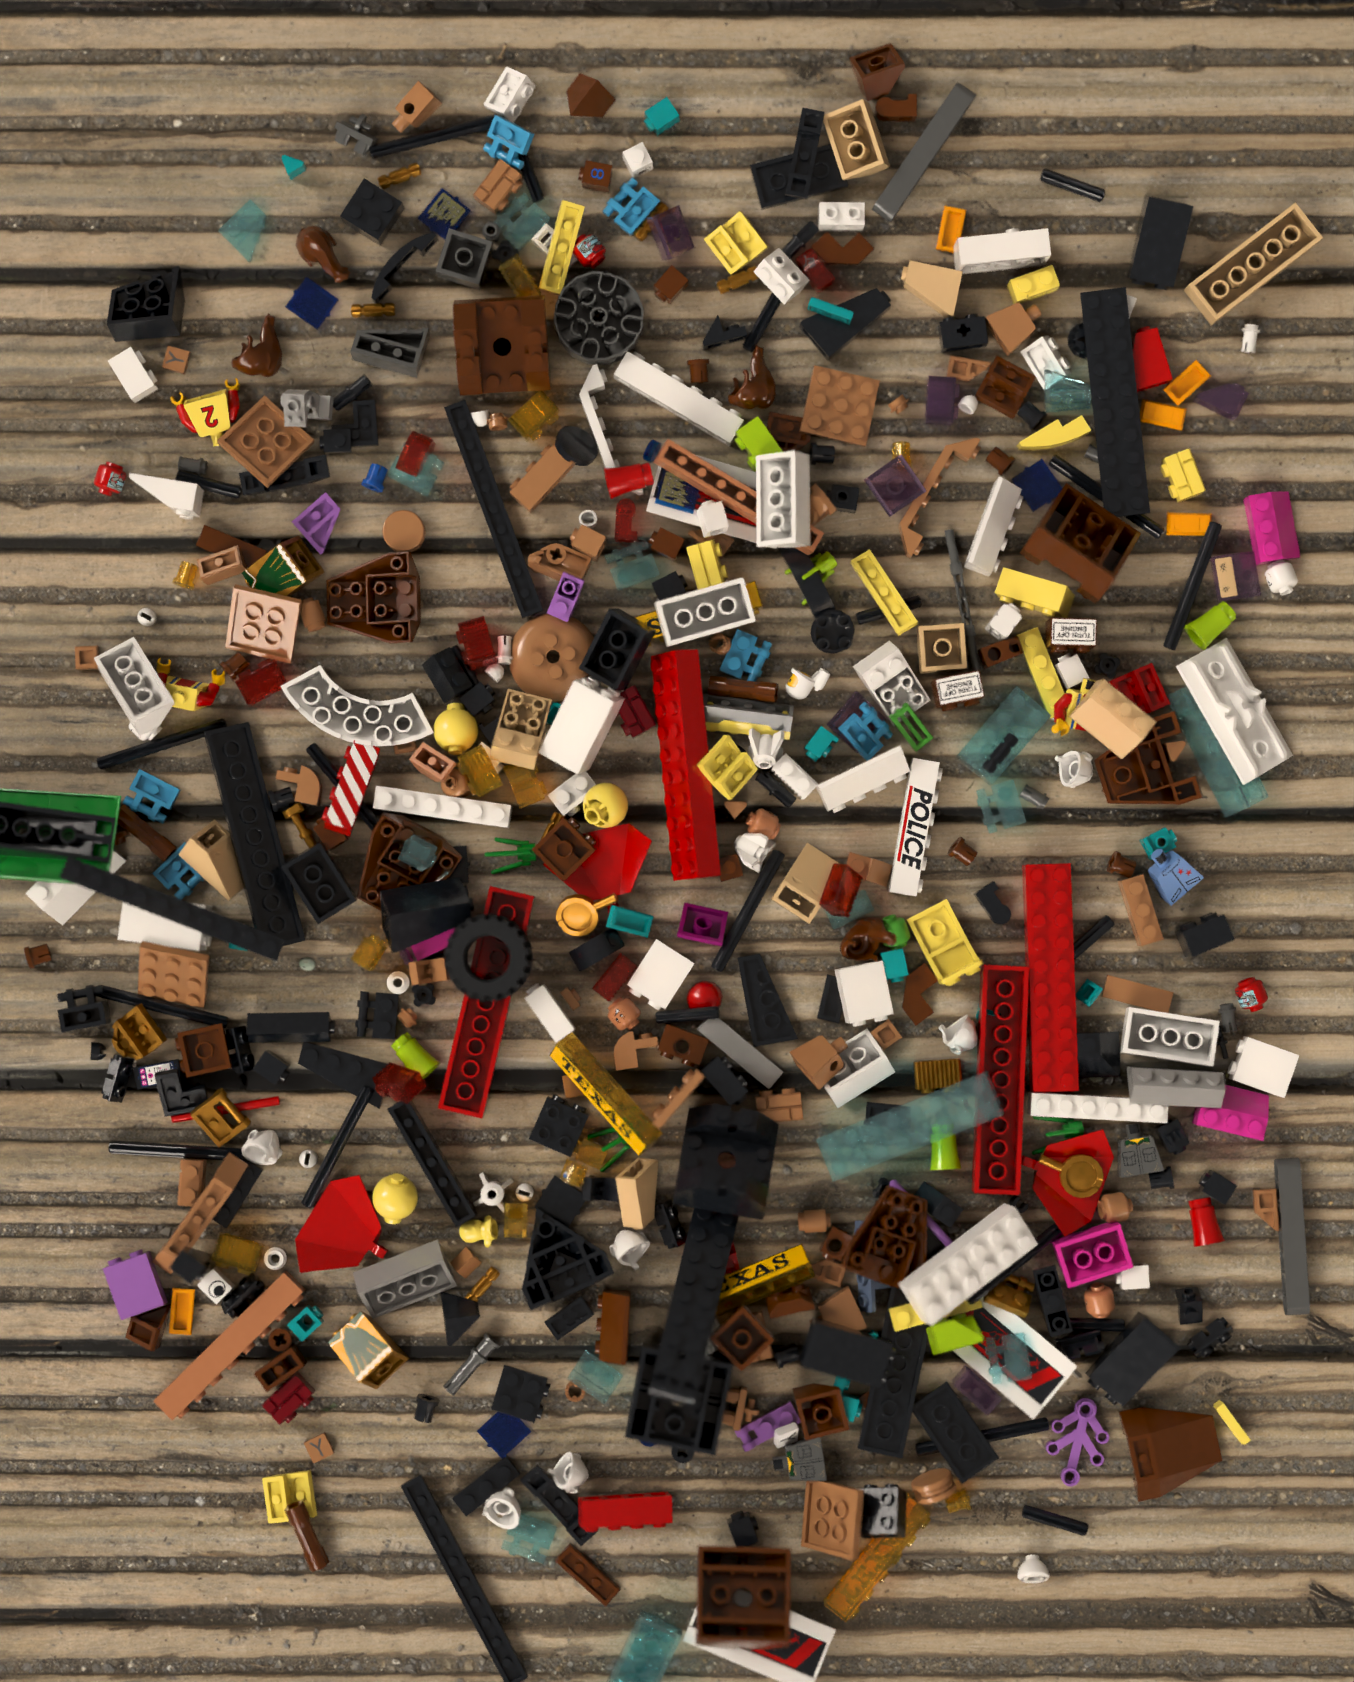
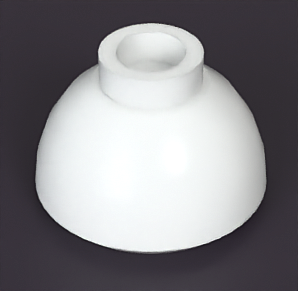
(1033, 1570)

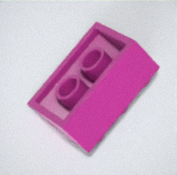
(1271, 527)
(1241, 1113)
(1092, 1254)

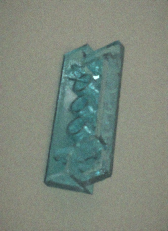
(1216, 767)

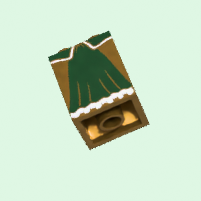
(284, 569)
(367, 1350)

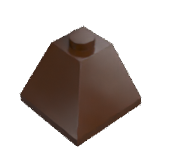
(877, 70)
(820, 1410)

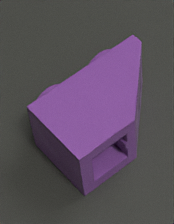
(566, 597)

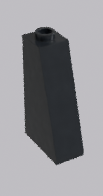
(832, 335)

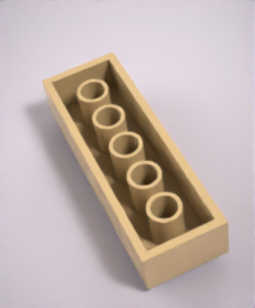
(1253, 264)

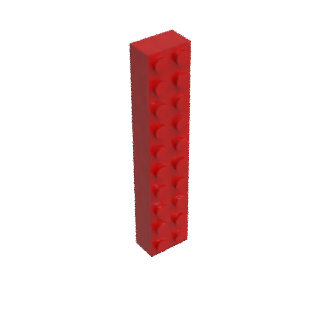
(682, 747)
(1051, 977)
(482, 1022)
(1002, 1054)

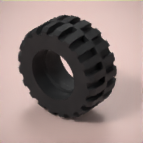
(460, 972)

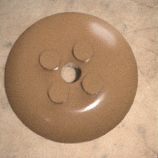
(530, 652)

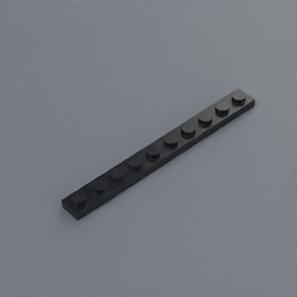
(493, 509)
(172, 908)
(464, 1580)

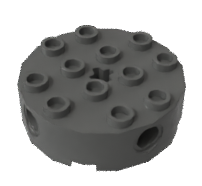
(603, 296)

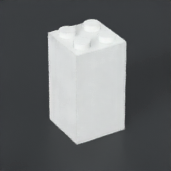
(582, 724)
(140, 926)

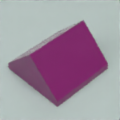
(702, 924)

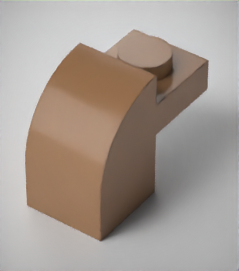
(308, 784)
(428, 971)
(625, 1049)

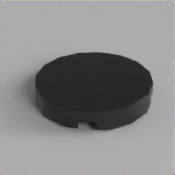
(576, 445)

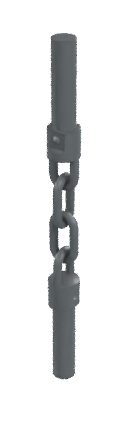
(957, 569)

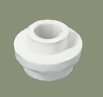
(405, 982)
(268, 1258)

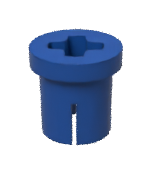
(375, 478)

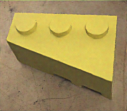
(1034, 593)

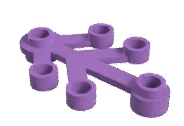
(1078, 1437)

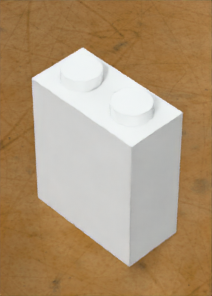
(659, 975)
(864, 992)
(549, 1012)
(1263, 1066)

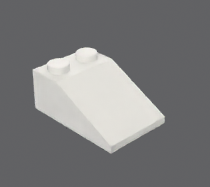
(179, 496)

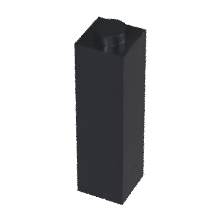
(289, 1027)

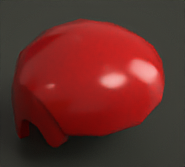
(704, 995)

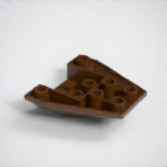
(377, 599)
(384, 869)
(890, 1239)
(1168, 1448)

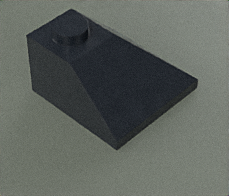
(1098, 1054)

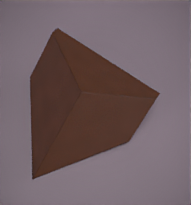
(588, 97)
(148, 1327)

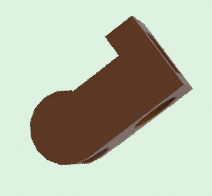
(897, 110)
(1000, 652)

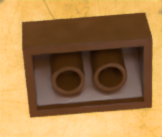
(613, 1326)

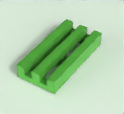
(899, 713)

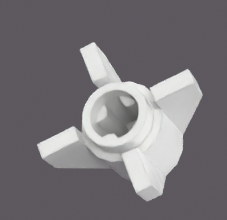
(765, 748)
(753, 849)
(497, 1187)

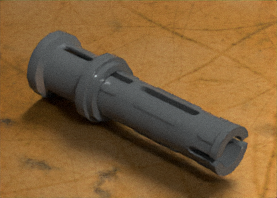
(478, 1356)

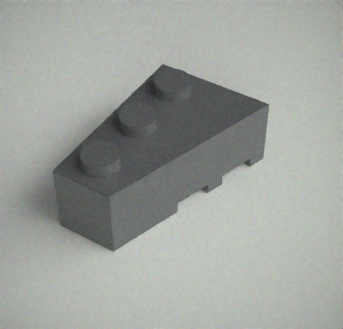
(391, 350)

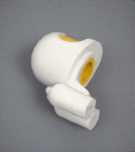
(801, 683)

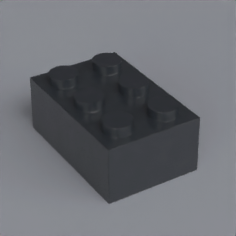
(617, 649)
(319, 882)

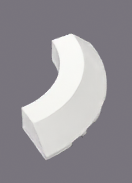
(354, 717)

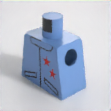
(1172, 875)

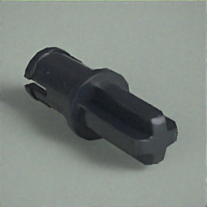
(800, 239)
(352, 392)
(775, 788)

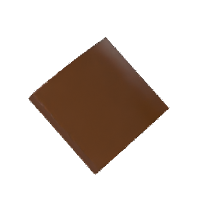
(1005, 387)

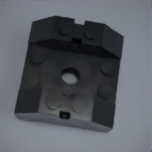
(732, 1190)
(684, 1426)

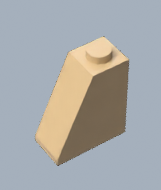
(933, 285)
(638, 1192)

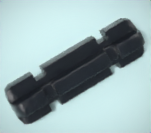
(1000, 753)

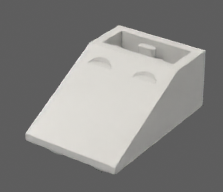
(891, 680)

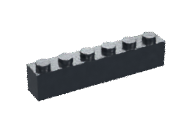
(432, 1162)

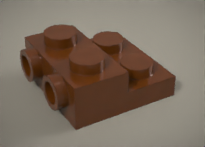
(565, 848)
(203, 1050)

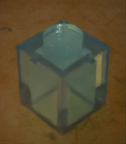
(418, 853)

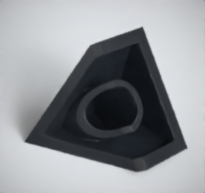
(458, 1315)

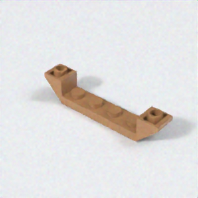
(962, 450)
(202, 1211)

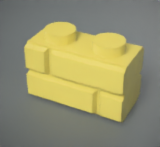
(1033, 285)
(1183, 475)
(707, 564)

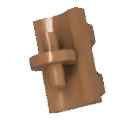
(734, 1418)

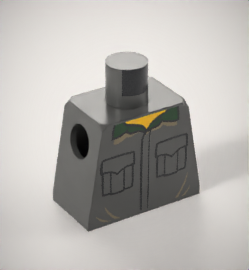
(1137, 1153)
(803, 1460)

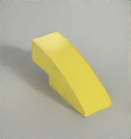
(1055, 435)

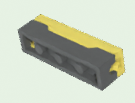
(740, 715)

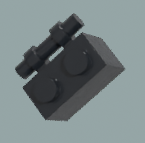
(450, 673)
(83, 1015)

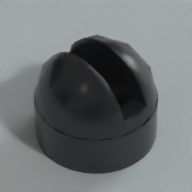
(95, 1051)

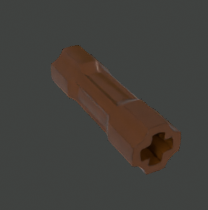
(743, 689)
(145, 833)
(300, 1521)

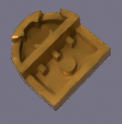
(137, 1034)

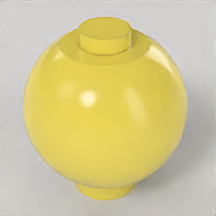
(455, 729)
(605, 805)
(395, 1198)

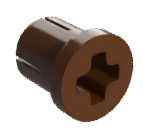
(698, 370)
(1000, 460)
(234, 665)
(962, 851)
(1121, 865)
(37, 955)
(273, 1339)

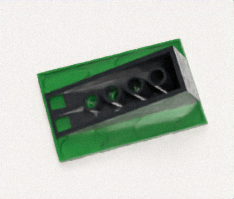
(55, 828)

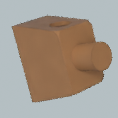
(422, 102)
(1012, 326)
(819, 1059)
(842, 1310)

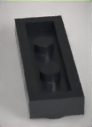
(238, 1195)
(485, 1485)

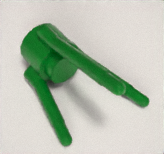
(523, 853)
(1069, 1130)
(610, 1145)

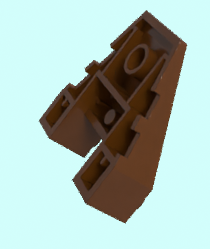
(1145, 771)

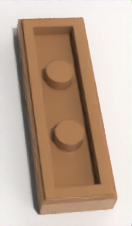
(1137, 994)

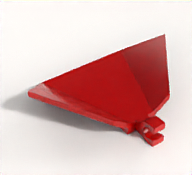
(612, 865)
(1066, 1210)
(339, 1228)

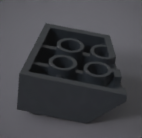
(147, 308)

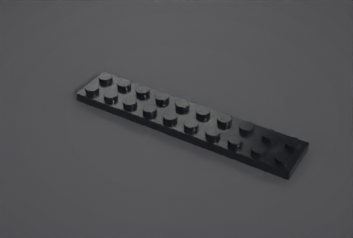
(1115, 402)
(253, 832)
(891, 1405)

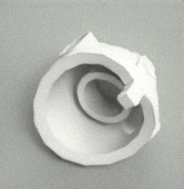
(1075, 768)
(960, 1035)
(262, 1147)
(629, 1247)
(569, 1472)
(505, 1505)

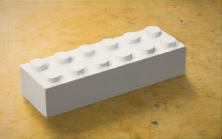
(968, 1264)

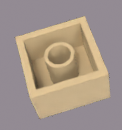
(941, 648)

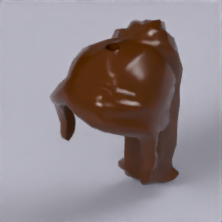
(317, 246)
(265, 357)
(759, 389)
(866, 938)

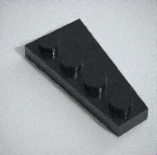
(764, 1007)
(342, 1069)

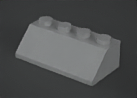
(1176, 1087)
(404, 1279)

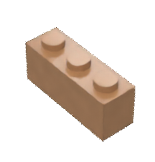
(540, 478)
(1140, 910)

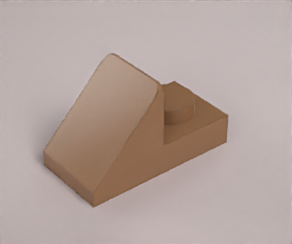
(870, 869)

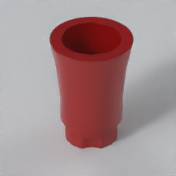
(627, 478)
(1204, 1222)

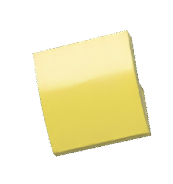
(736, 243)
(727, 767)
(285, 1489)

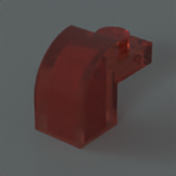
(415, 453)

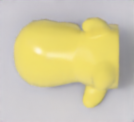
(478, 1230)

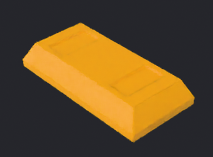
(950, 228)
(1187, 382)
(1162, 414)
(1187, 524)
(181, 1311)

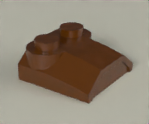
(790, 1301)

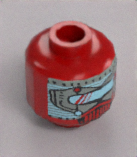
(589, 250)
(110, 478)
(1251, 994)

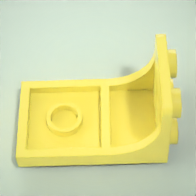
(944, 943)

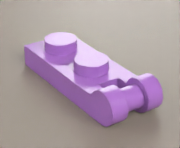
(766, 1424)

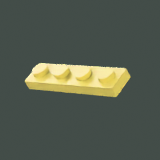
(561, 247)
(884, 592)
(1041, 668)
(906, 1317)

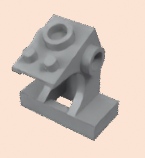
(297, 405)

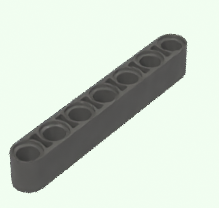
(924, 152)
(1292, 1236)

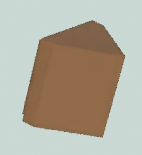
(1173, 750)
(735, 807)
(465, 1262)

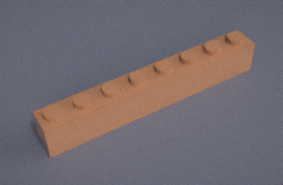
(718, 485)
(229, 1346)

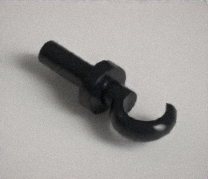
(1222, 1042)

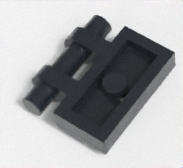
(385, 1015)

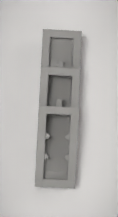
(740, 1051)

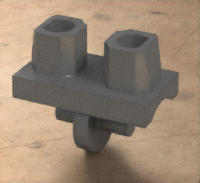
(347, 130)

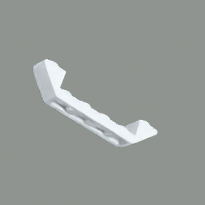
(593, 384)

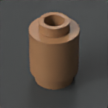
(312, 615)
(813, 1221)

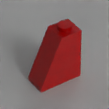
(1149, 359)

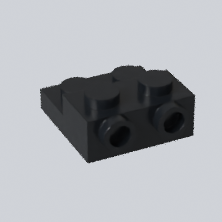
(520, 1394)

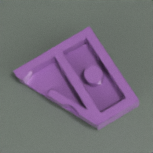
(318, 521)

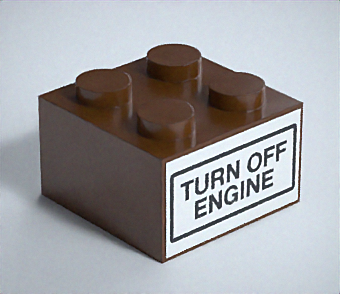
(1071, 634)
(957, 689)
(741, 1337)

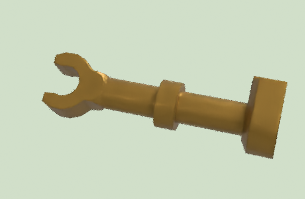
(305, 833)

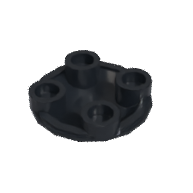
(832, 631)

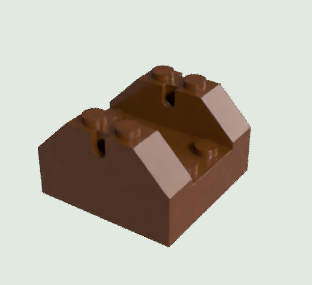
(482, 322)
(1097, 537)
(765, 1576)

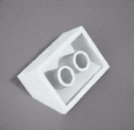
(862, 1069)

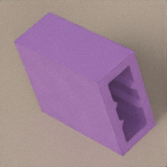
(134, 1284)

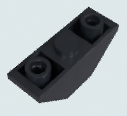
(1052, 1301)

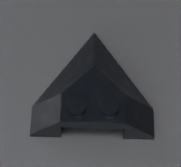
(560, 1263)

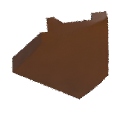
(786, 431)

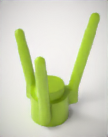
(823, 563)

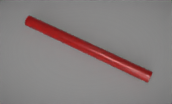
(242, 1106)

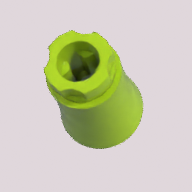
(1210, 625)
(414, 1055)
(945, 1154)

